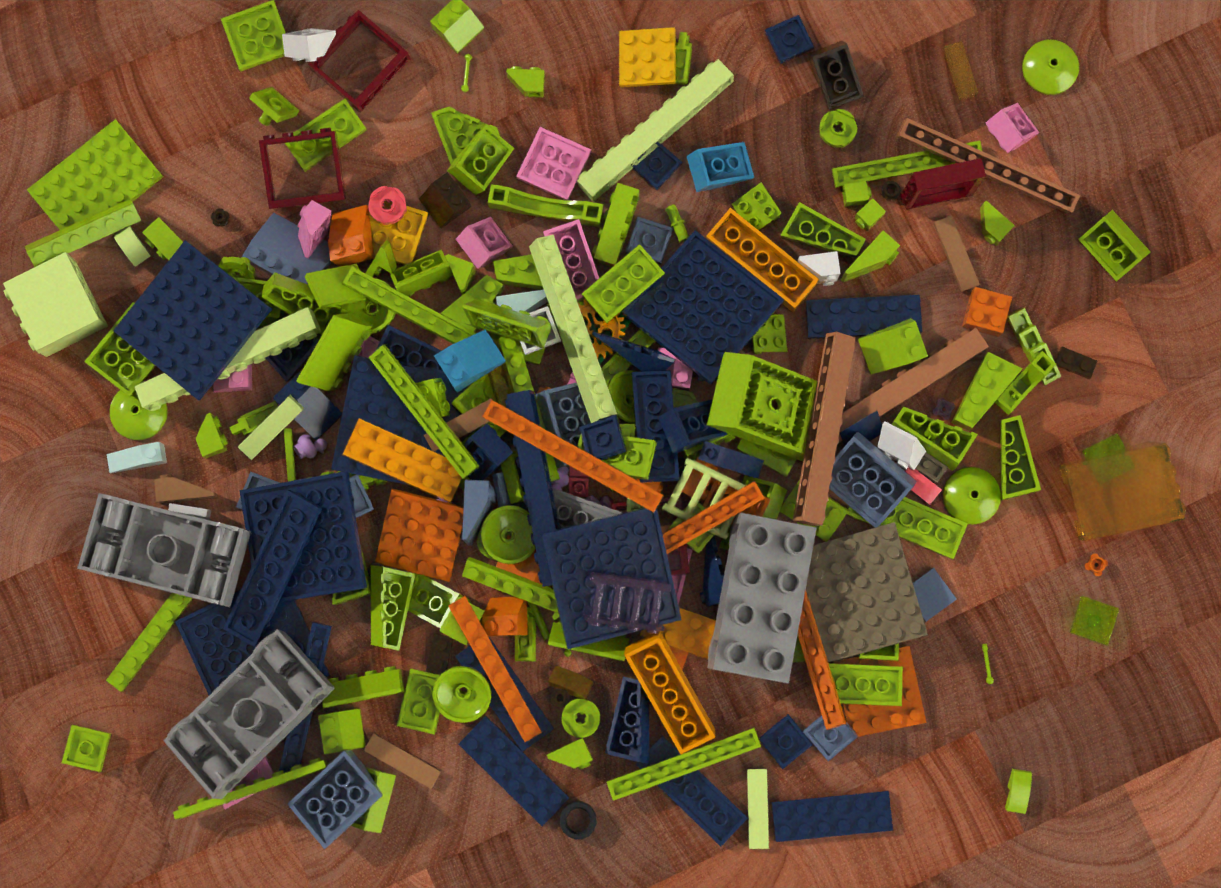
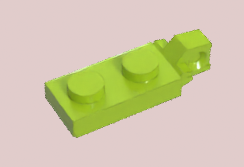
(683, 58)
(251, 420)
(526, 645)

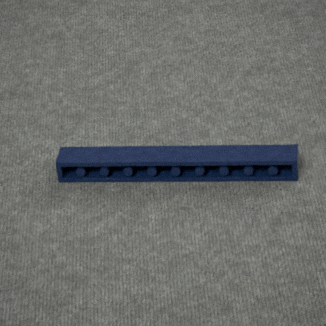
(535, 481)

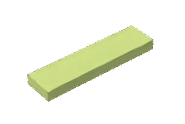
(270, 427)
(757, 809)

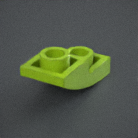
(1019, 791)

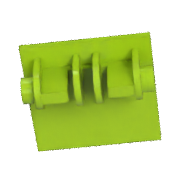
(757, 207)
(771, 336)

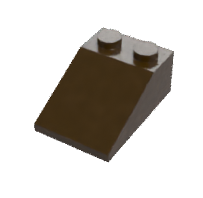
(835, 74)

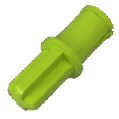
(677, 223)

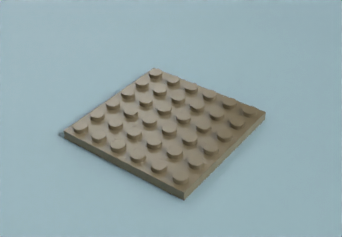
(863, 593)

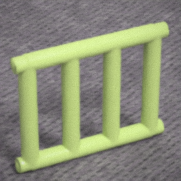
(707, 474)

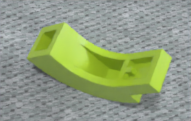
(1025, 382)

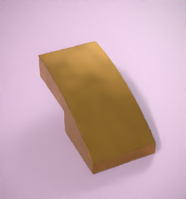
(572, 682)

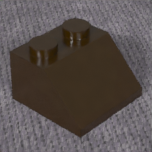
(444, 200)

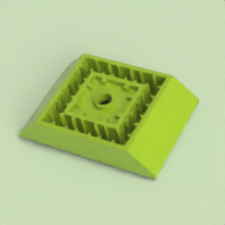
(745, 408)

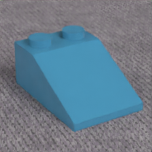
(719, 166)
(469, 359)

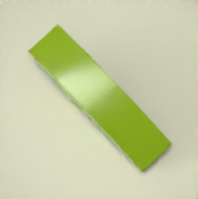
(1031, 340)

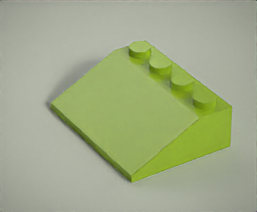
(508, 322)
(335, 352)
(120, 361)

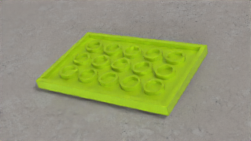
(95, 178)

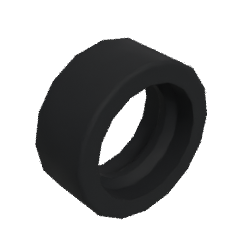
(578, 805)

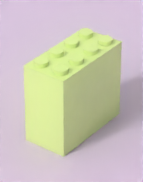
(54, 305)

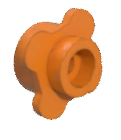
(1102, 563)

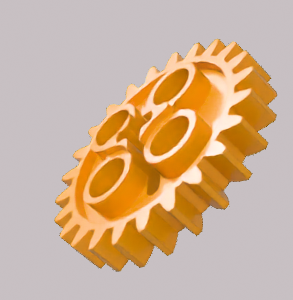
(613, 326)

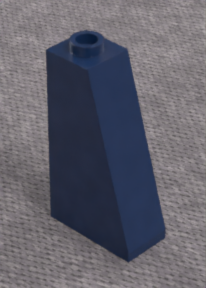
(731, 459)

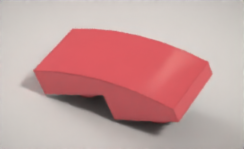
(578, 483)
(924, 487)

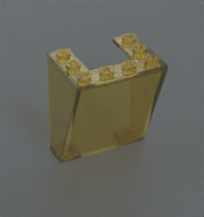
(1124, 490)

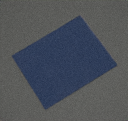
(869, 427)

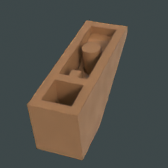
(170, 490)

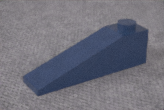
(637, 355)
(712, 575)

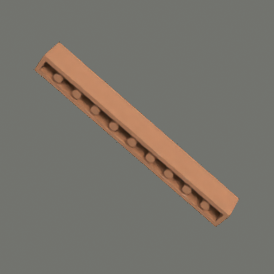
(994, 168)
(916, 379)
(824, 429)

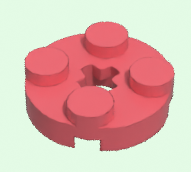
(377, 201)

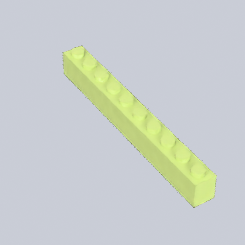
(658, 127)
(572, 328)
(262, 343)

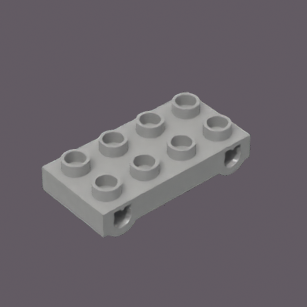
(164, 550)
(761, 597)
(248, 714)

